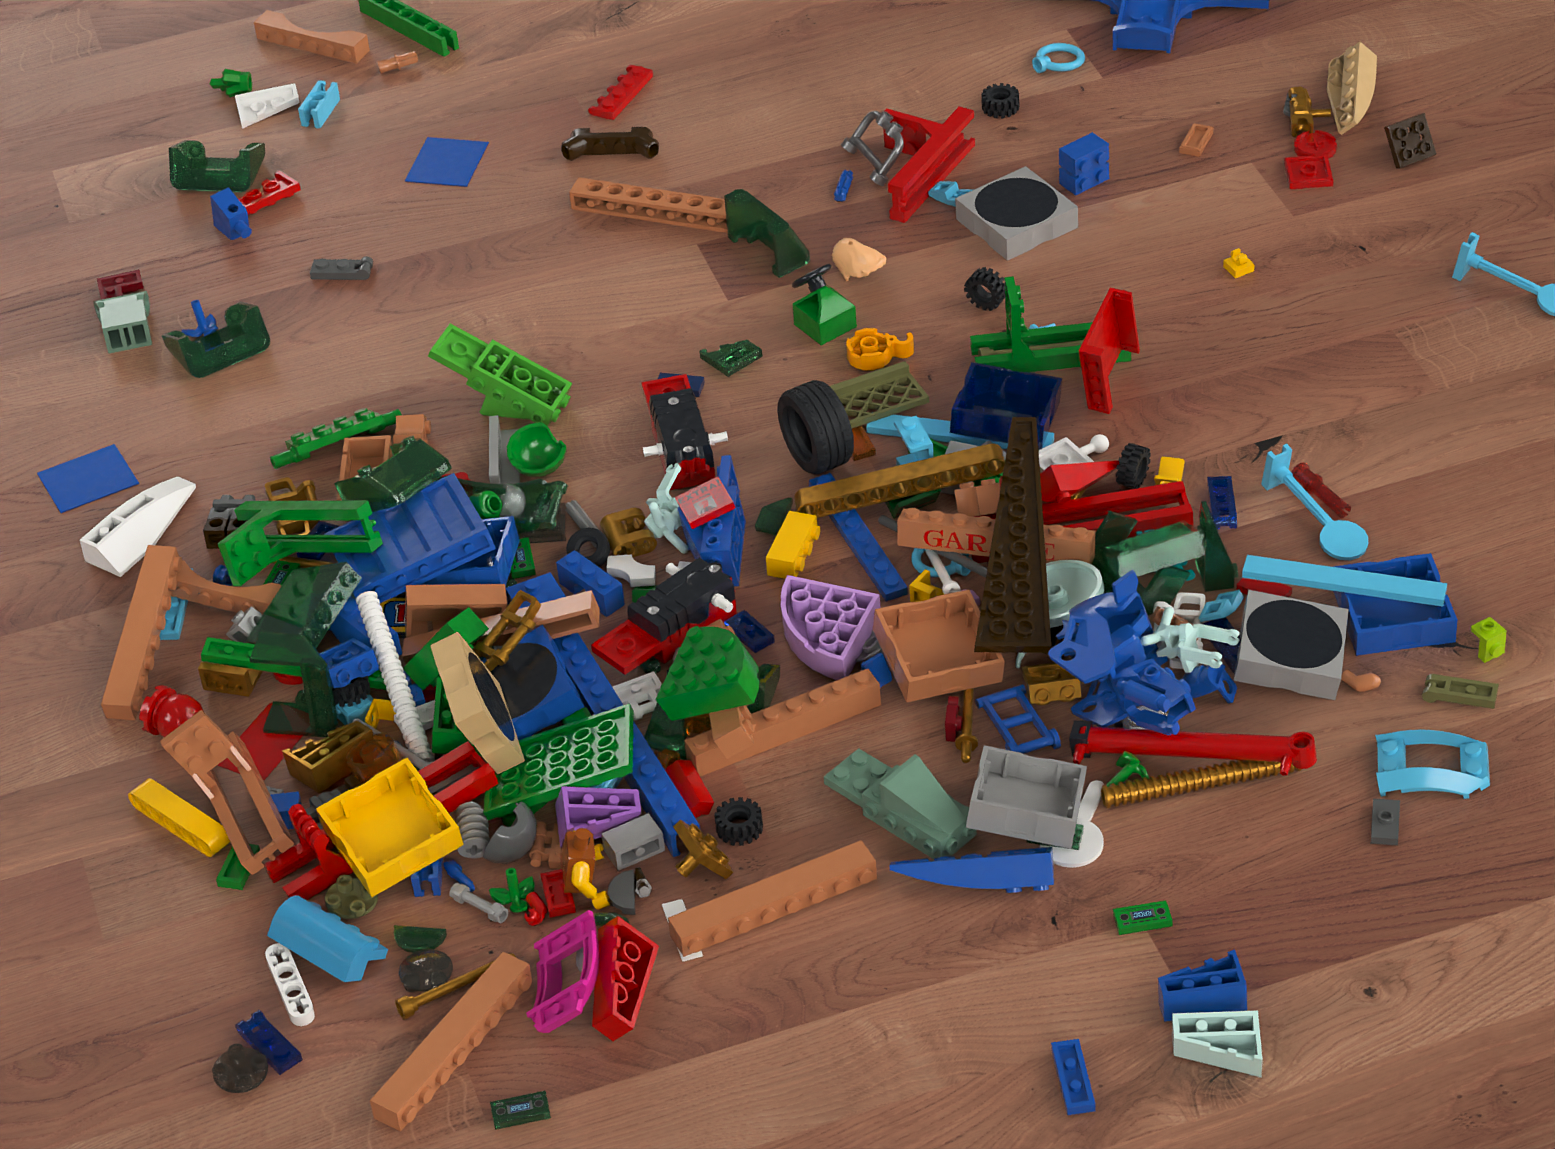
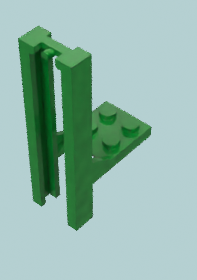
(1019, 337)
(250, 550)

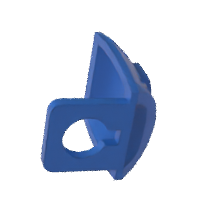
(1208, 679)

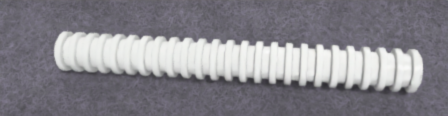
(393, 675)

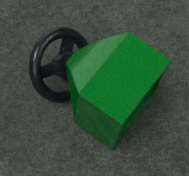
(824, 311)

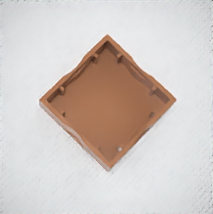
(934, 645)

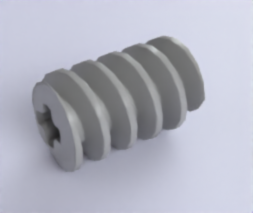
(473, 829)

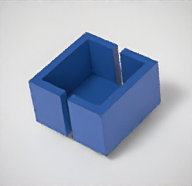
(1084, 163)

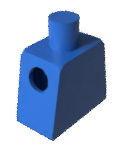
(230, 215)

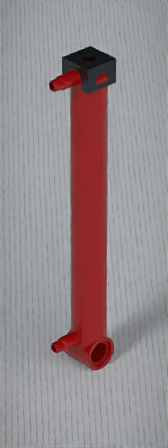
(1294, 749)

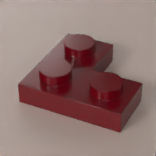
(120, 283)

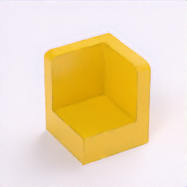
(922, 589)

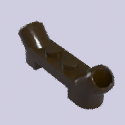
(584, 142)

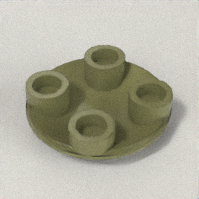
(349, 898)

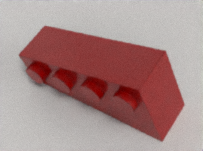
(622, 977)

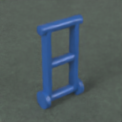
(1048, 738)

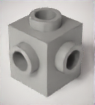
(243, 624)

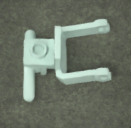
(664, 511)
(1181, 641)

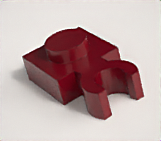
(952, 721)

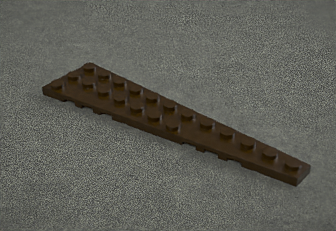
(1015, 588)

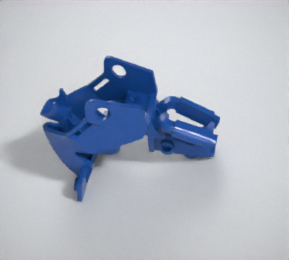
(1112, 652)

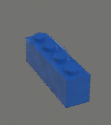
(350, 625)

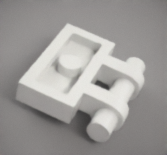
(638, 691)

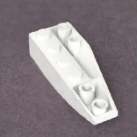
(139, 522)

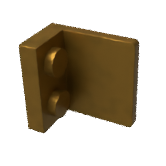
(228, 678)

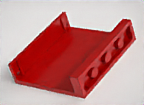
(1110, 333)

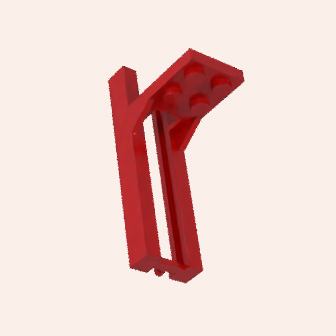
(931, 158)

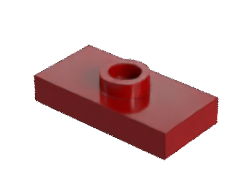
(556, 900)

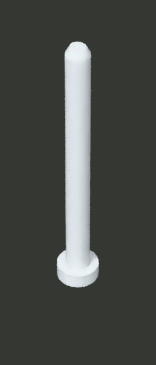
(948, 585)

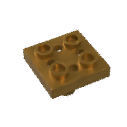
(701, 851)

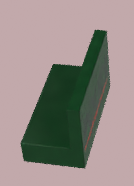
(914, 501)

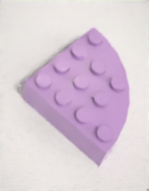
(826, 623)

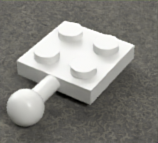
(1068, 453)

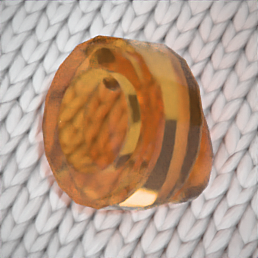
(667, 757)

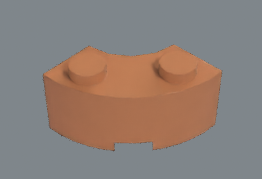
(412, 426)
(978, 499)

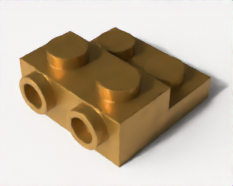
(1050, 683)

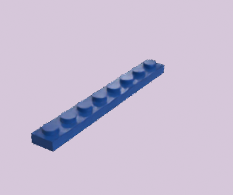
(866, 549)

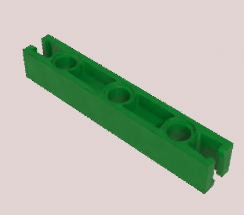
(412, 24)

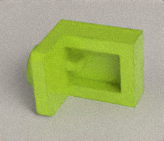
(1491, 637)

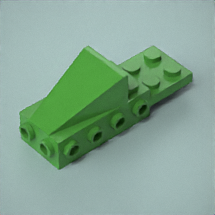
(509, 380)

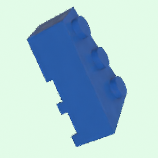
(1209, 988)

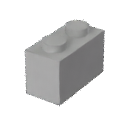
(633, 842)

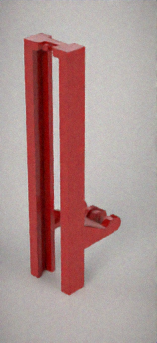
(1119, 502)
(317, 844)

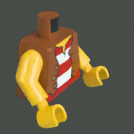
(578, 865)

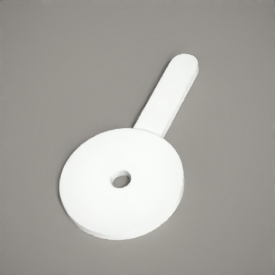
(1092, 837)

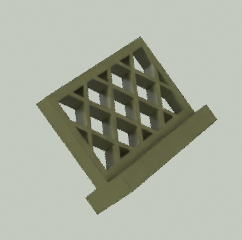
(873, 386)

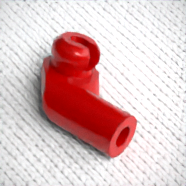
(537, 911)

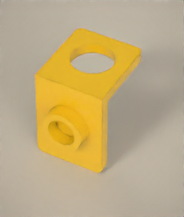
(1169, 470)
(381, 710)

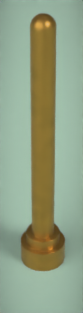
(409, 1005)

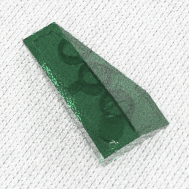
(1216, 566)

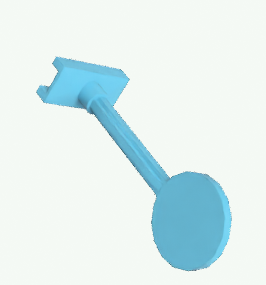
(1468, 259)
(1338, 538)

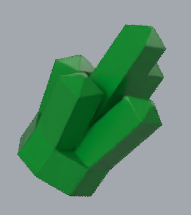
(233, 82)

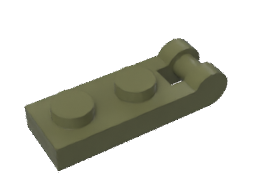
(1460, 691)

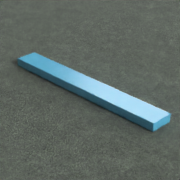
(936, 430)
(1344, 580)

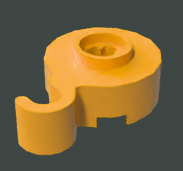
(875, 350)

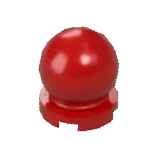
(167, 710)

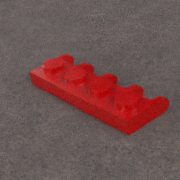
(622, 93)

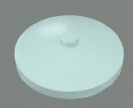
(1068, 585)

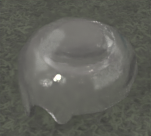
(513, 500)

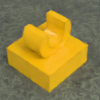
(1238, 264)

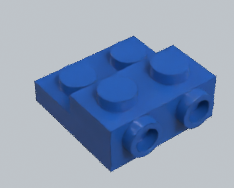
(349, 661)

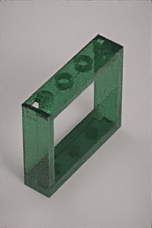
(1154, 550)

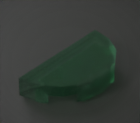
(418, 938)

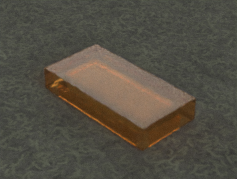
(862, 444)

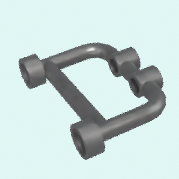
(892, 129)

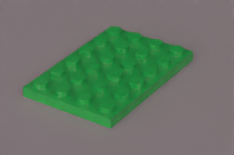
(566, 756)

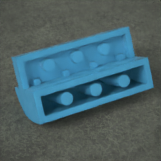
(324, 939)

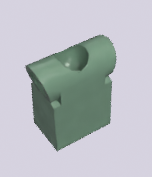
(125, 321)

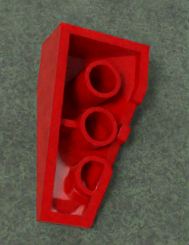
(1066, 480)

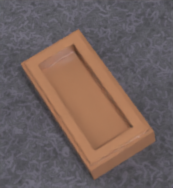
(1196, 140)

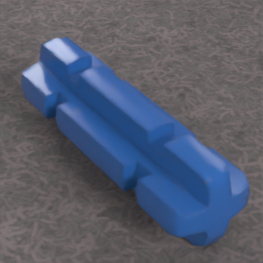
(843, 185)

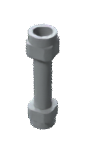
(496, 911)

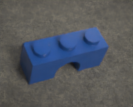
(579, 573)

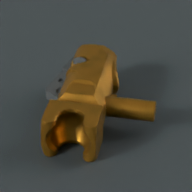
(1299, 109)

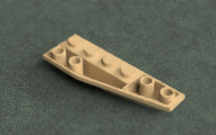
(1351, 85)

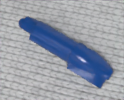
(455, 871)

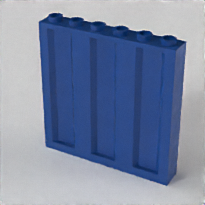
(419, 539)

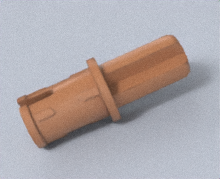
(397, 61)

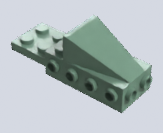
(904, 802)

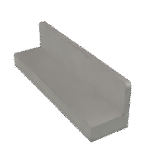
(500, 468)

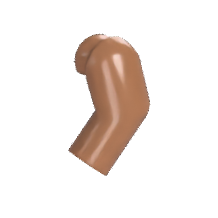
(1361, 682)

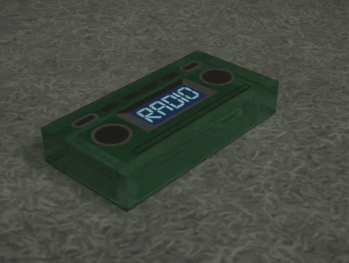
(520, 1110)

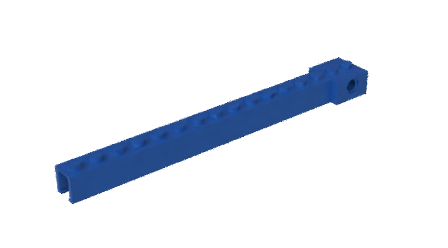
(655, 788)

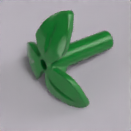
(1129, 765)
(515, 893)

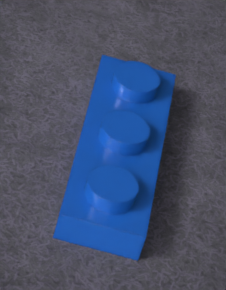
(1073, 1077)

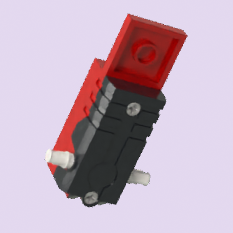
(680, 431)
(663, 617)

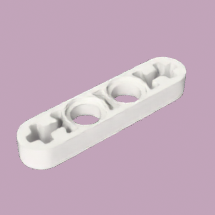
(289, 984)

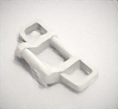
(1190, 615)

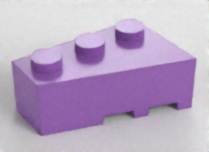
(595, 809)

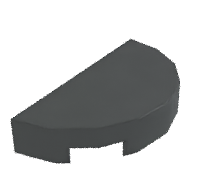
(622, 892)

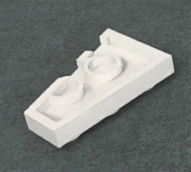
(265, 103)

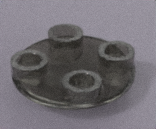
(425, 970)
(240, 1069)

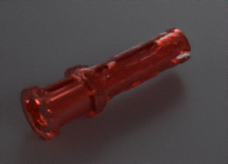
(1314, 484)

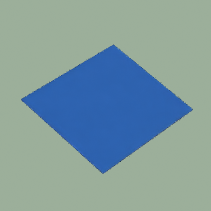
(446, 161)
(87, 478)

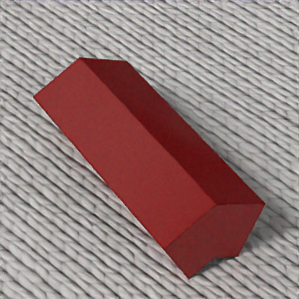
(690, 787)

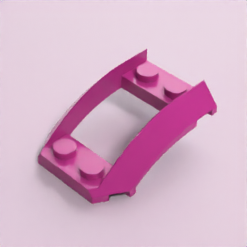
(552, 1005)

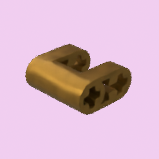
(623, 535)

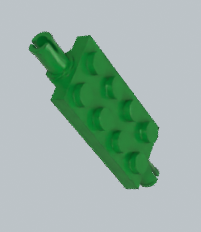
(321, 435)

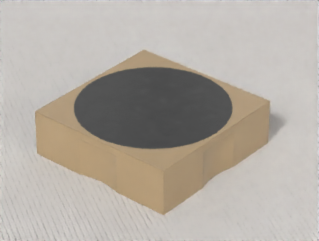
(477, 703)

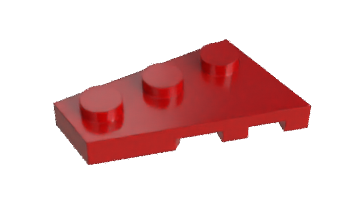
(271, 191)

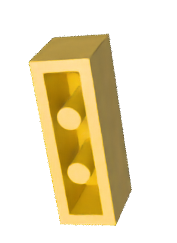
(792, 545)

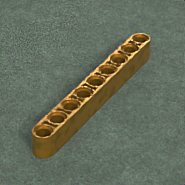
(901, 481)

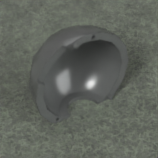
(513, 842)

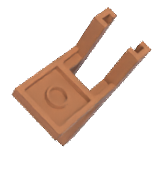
(199, 748)

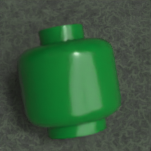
(487, 504)

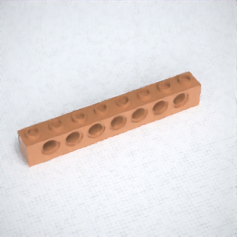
(649, 204)

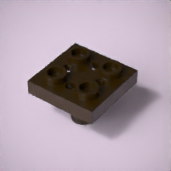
(1405, 143)

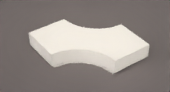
(627, 568)

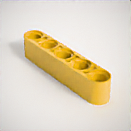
(179, 817)

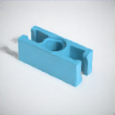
(319, 104)

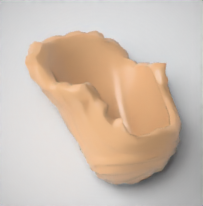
(856, 259)

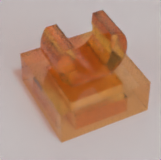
(698, 724)

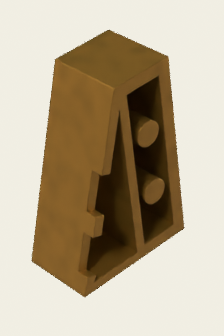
(325, 761)

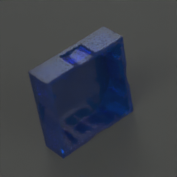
(996, 395)

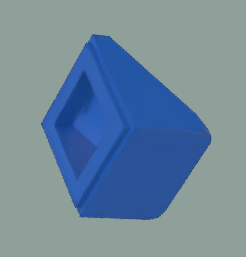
(879, 668)

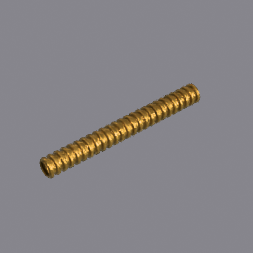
(1187, 781)

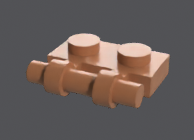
(539, 853)

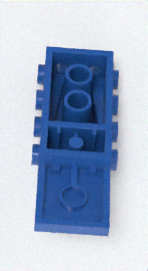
(721, 537)

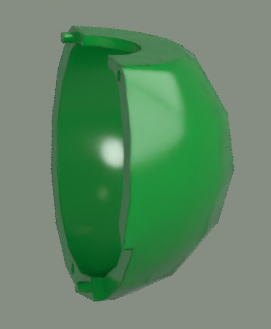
(535, 450)

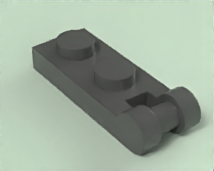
(341, 269)

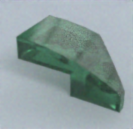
(773, 516)

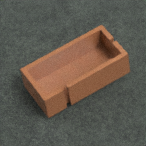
(363, 452)
(445, 602)

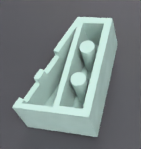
(1219, 1039)

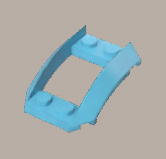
(1394, 775)

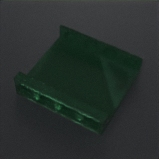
(308, 602)

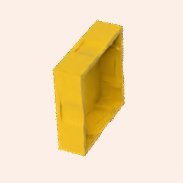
(389, 827)

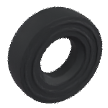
(590, 535)

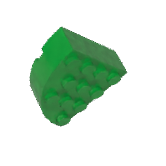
(709, 675)

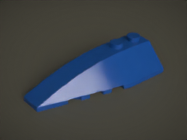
(997, 871)

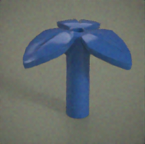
(205, 326)

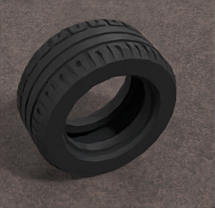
(815, 427)

